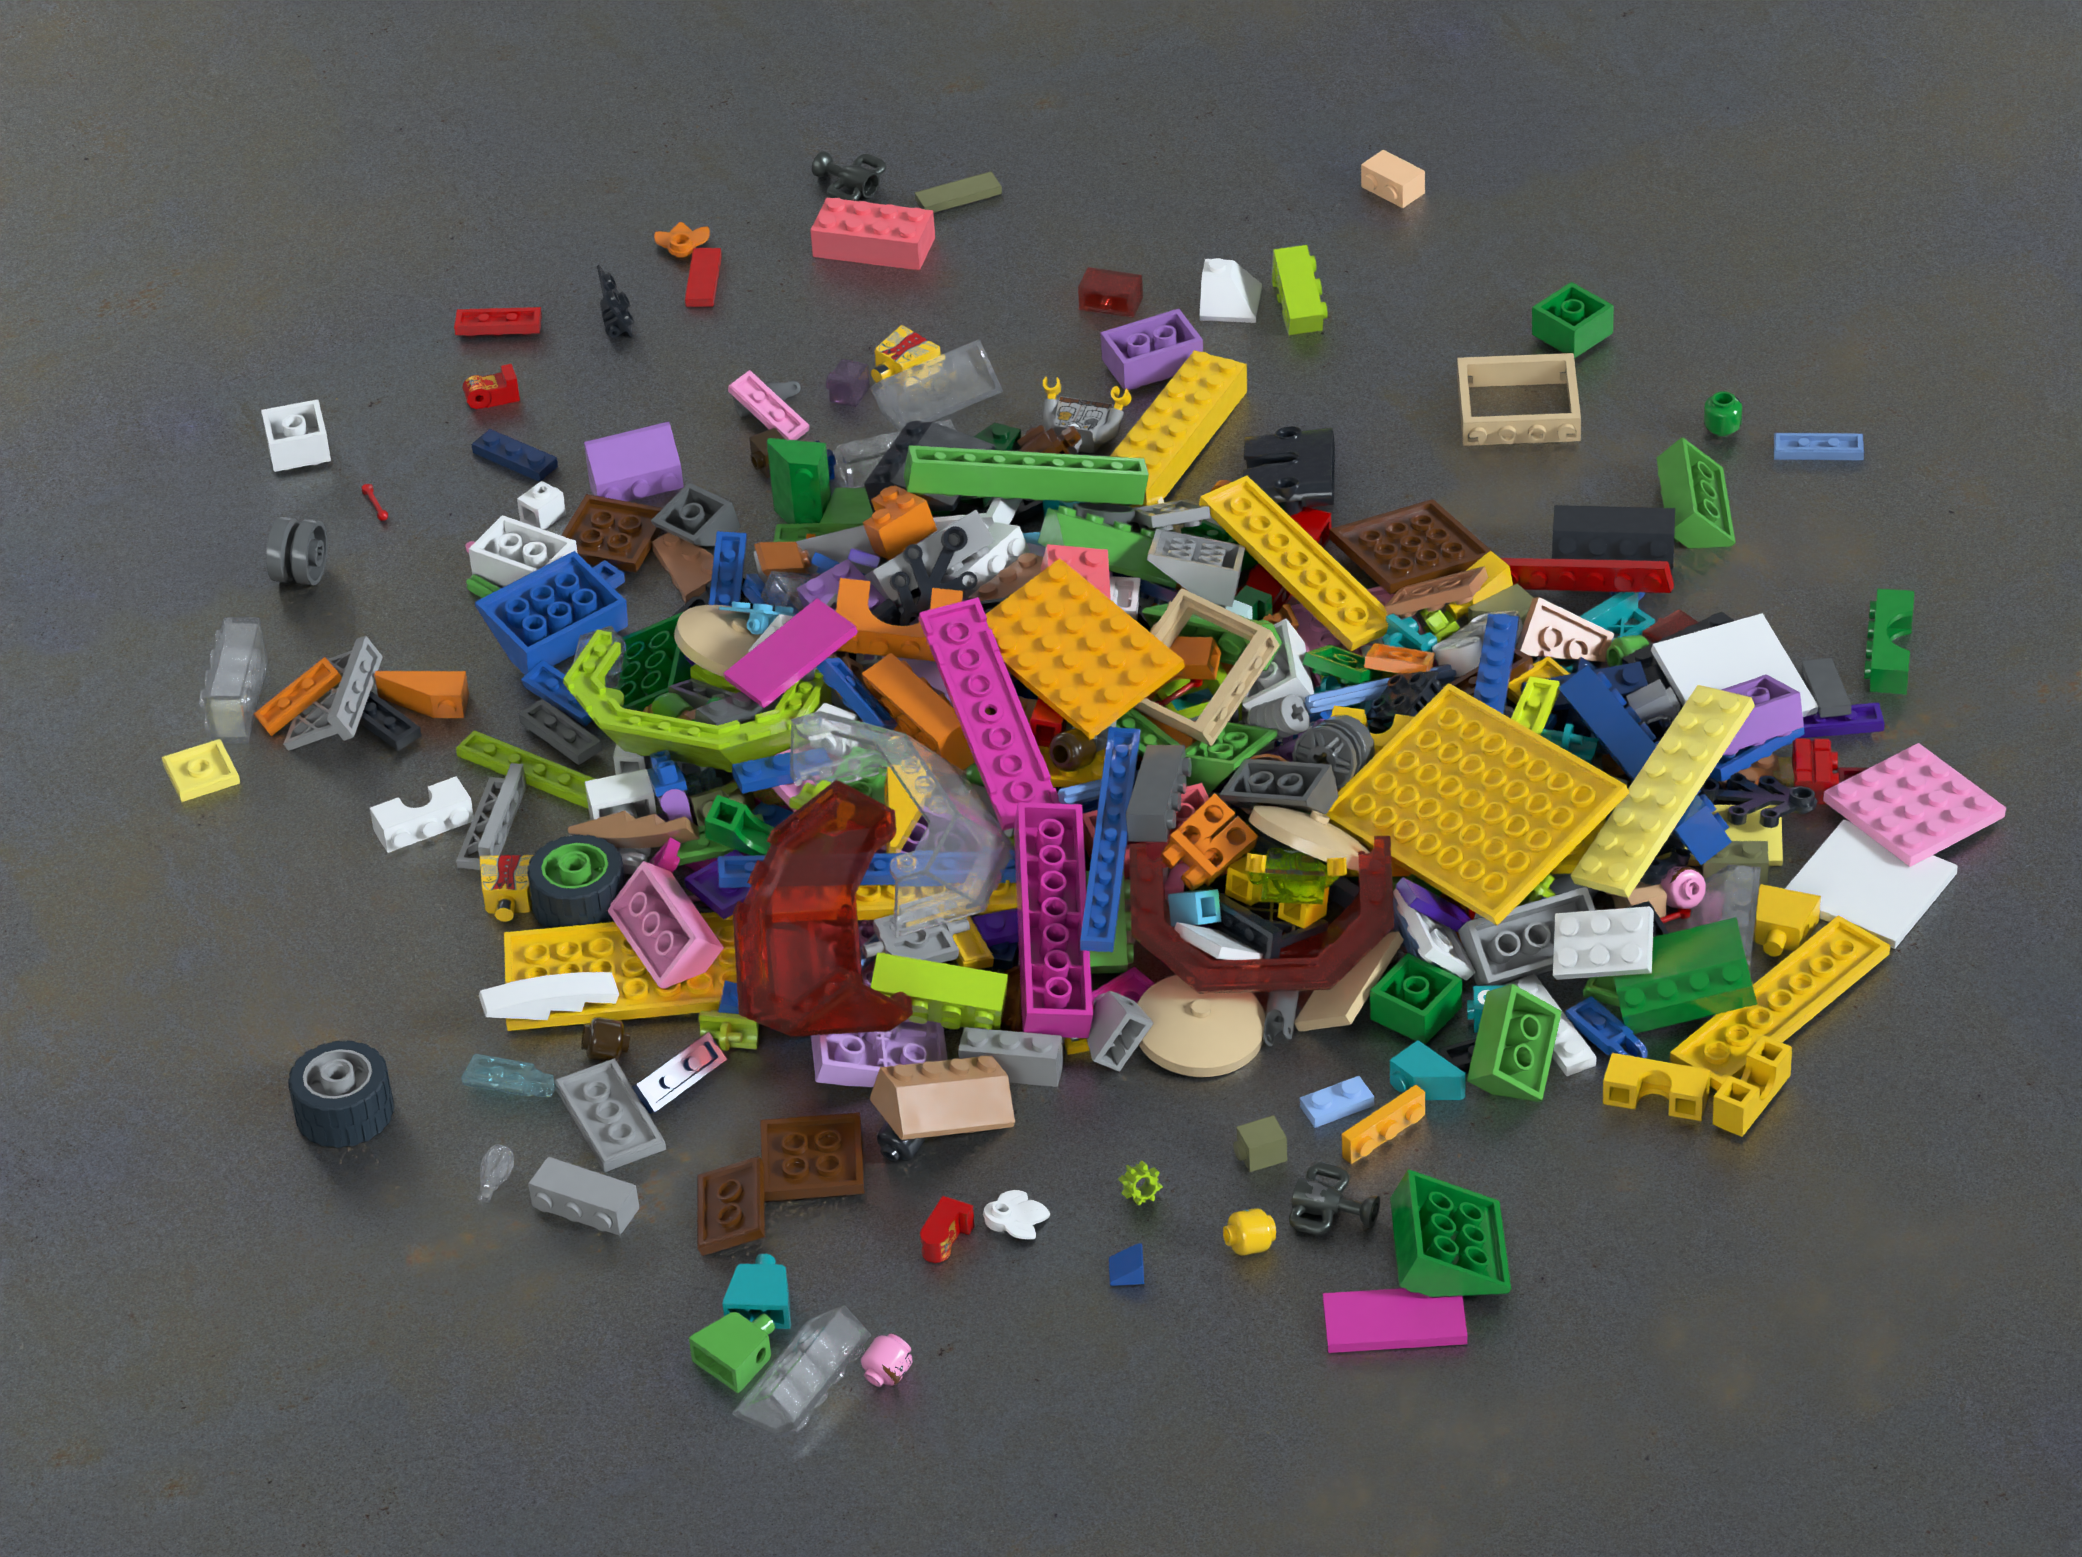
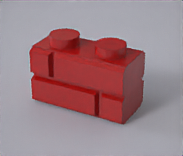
(1814, 766)

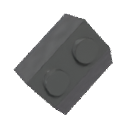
(697, 516)

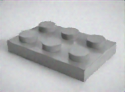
(1166, 514)

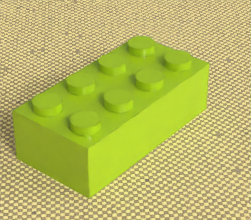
(943, 991)

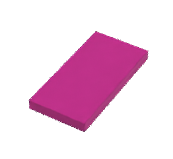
(790, 653)
(1392, 1320)

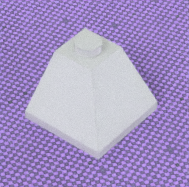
(1228, 292)

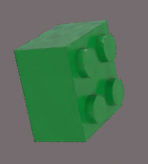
(1572, 319)
(1416, 998)

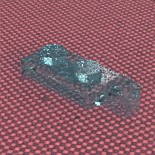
(507, 1076)

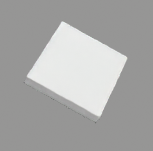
(1216, 943)

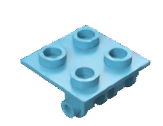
(760, 616)

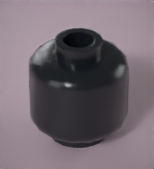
(894, 1148)

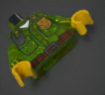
(1293, 875)

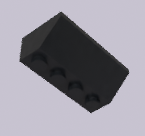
(1613, 533)

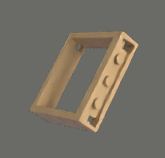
(1512, 372)
(1237, 682)

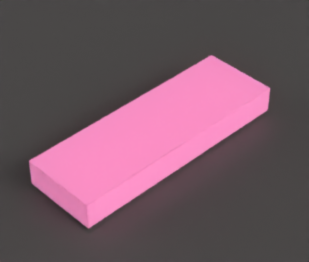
(767, 406)

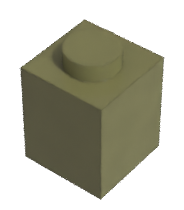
(1261, 1144)

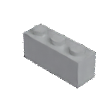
(1022, 1055)
(583, 1196)

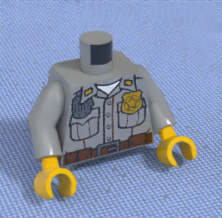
(1094, 420)

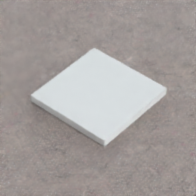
(1729, 657)
(1871, 884)

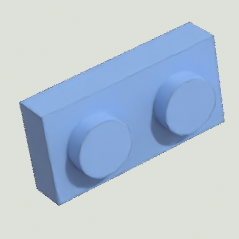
(1337, 1101)

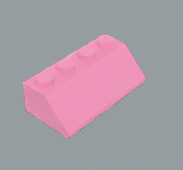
(664, 926)

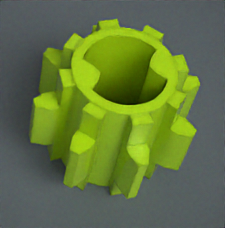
(1131, 1178)

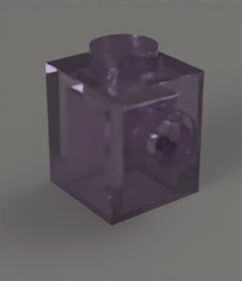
(848, 382)

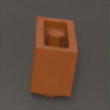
(782, 557)

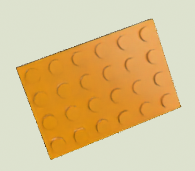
(1079, 649)

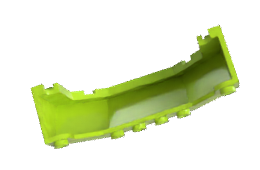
(685, 739)

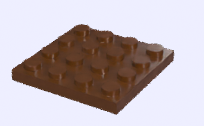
(1409, 545)

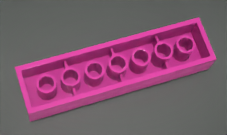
(1050, 919)

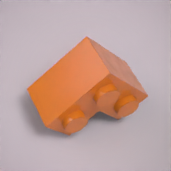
(898, 521)

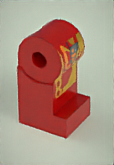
(492, 389)
(944, 1226)

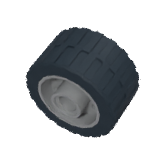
(341, 1093)

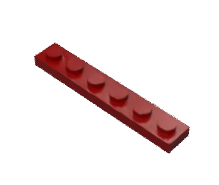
(1591, 575)

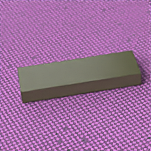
(959, 192)

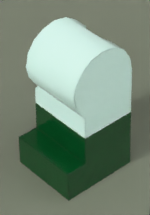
(1252, 604)

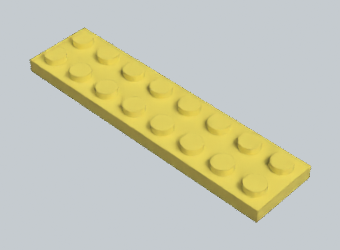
(1662, 791)

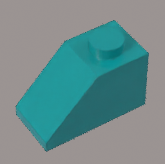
(1429, 1071)

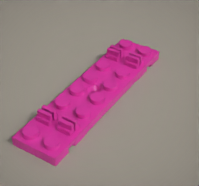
(979, 680)

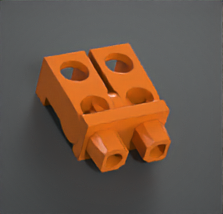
(1208, 843)

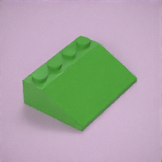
(1125, 547)

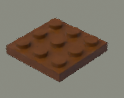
(613, 531)
(812, 1156)

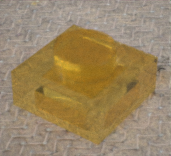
(1784, 772)

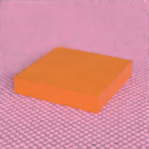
(1398, 659)

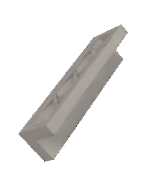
(500, 821)

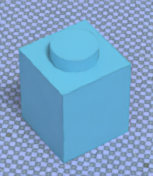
(1194, 907)

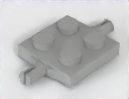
(930, 944)

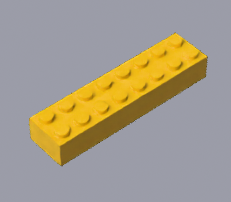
(1183, 420)

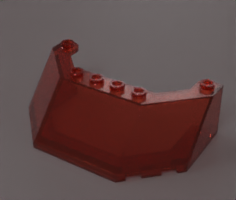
(801, 922)
(1302, 966)

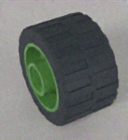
(575, 881)

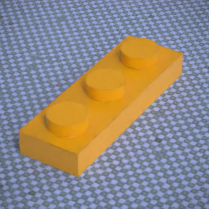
(1383, 1124)

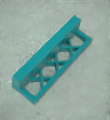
(1612, 616)

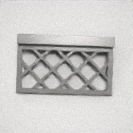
(343, 705)

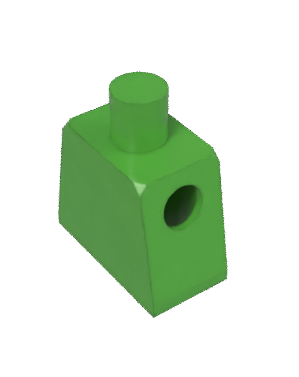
(733, 1348)

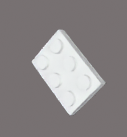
(1436, 941)
(1603, 943)

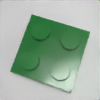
(1340, 663)

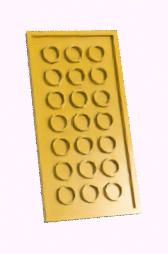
(605, 949)

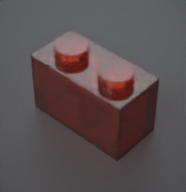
(1110, 292)

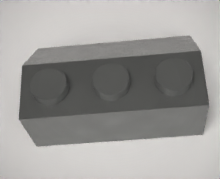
(1282, 784)

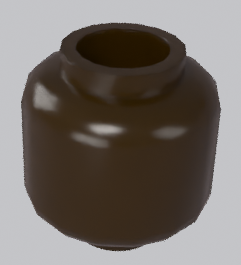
(1072, 750)
(604, 1039)

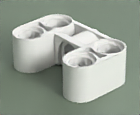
(1464, 647)

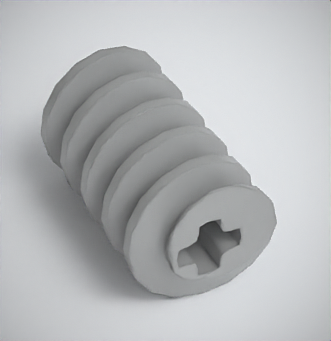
(1284, 714)

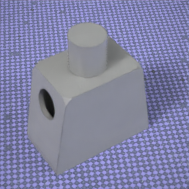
(1116, 1029)

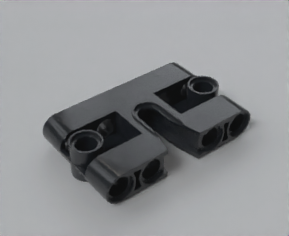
(1293, 466)

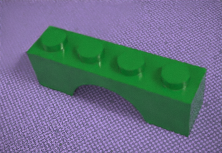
(1889, 662)
(737, 827)

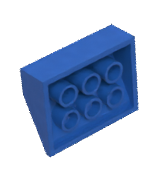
(550, 610)

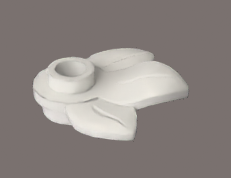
(1015, 1214)

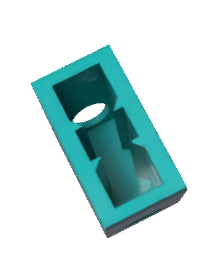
(760, 1290)

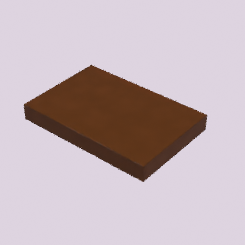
(730, 1206)

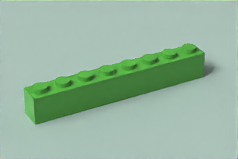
(1025, 475)

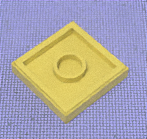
(200, 770)

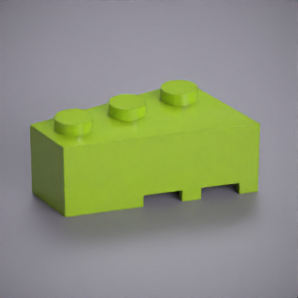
(1298, 289)

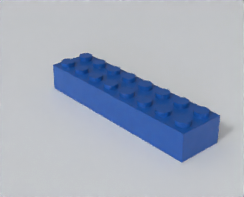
(1631, 747)

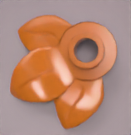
(682, 239)

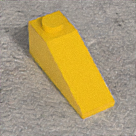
(905, 811)

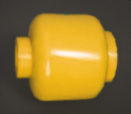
(1249, 1231)

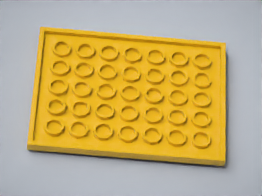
(1475, 802)

